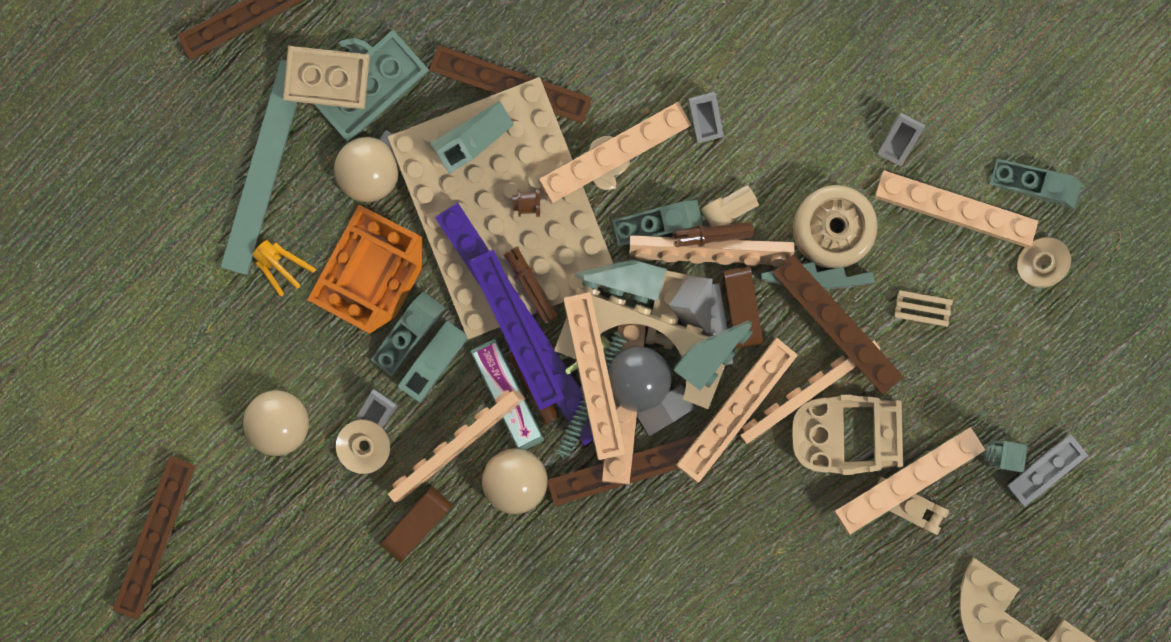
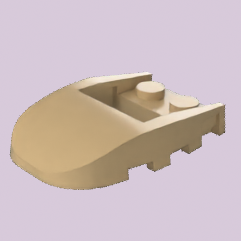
(820, 434)

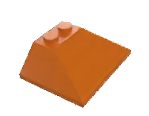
(369, 271)

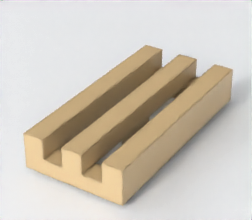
(945, 312)

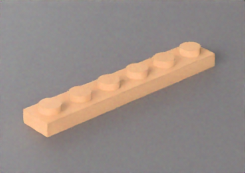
(614, 152)
(956, 209)
(726, 252)
(594, 376)
(797, 398)
(736, 410)
(464, 437)
(618, 468)
(909, 481)

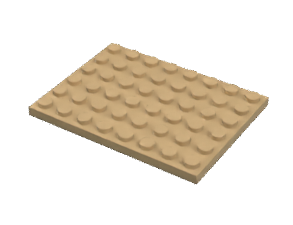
(554, 244)

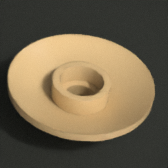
(1044, 252)
(353, 455)

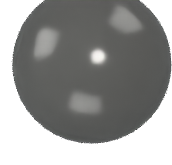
(639, 378)

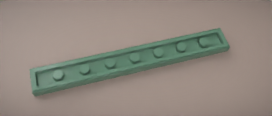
(260, 178)

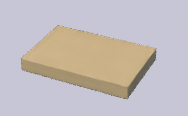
(326, 77)

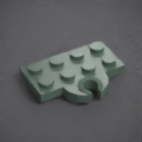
(391, 74)

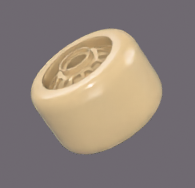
(813, 231)

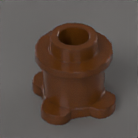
(526, 202)

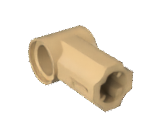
(729, 208)

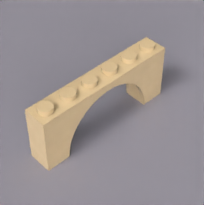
(614, 312)

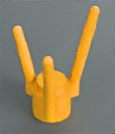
(268, 256)

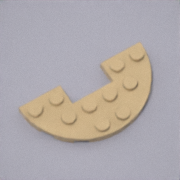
(982, 609)

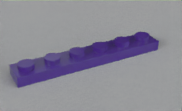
(516, 329)

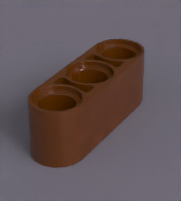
(743, 302)
(416, 524)

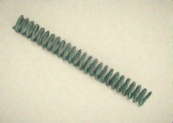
(569, 439)

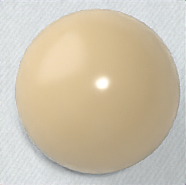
(366, 169)
(276, 423)
(514, 481)

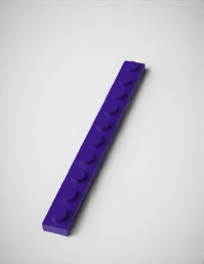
(469, 246)

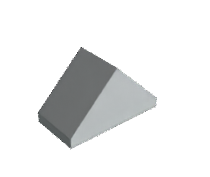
(705, 117)
(900, 139)
(693, 302)
(377, 408)
(666, 412)

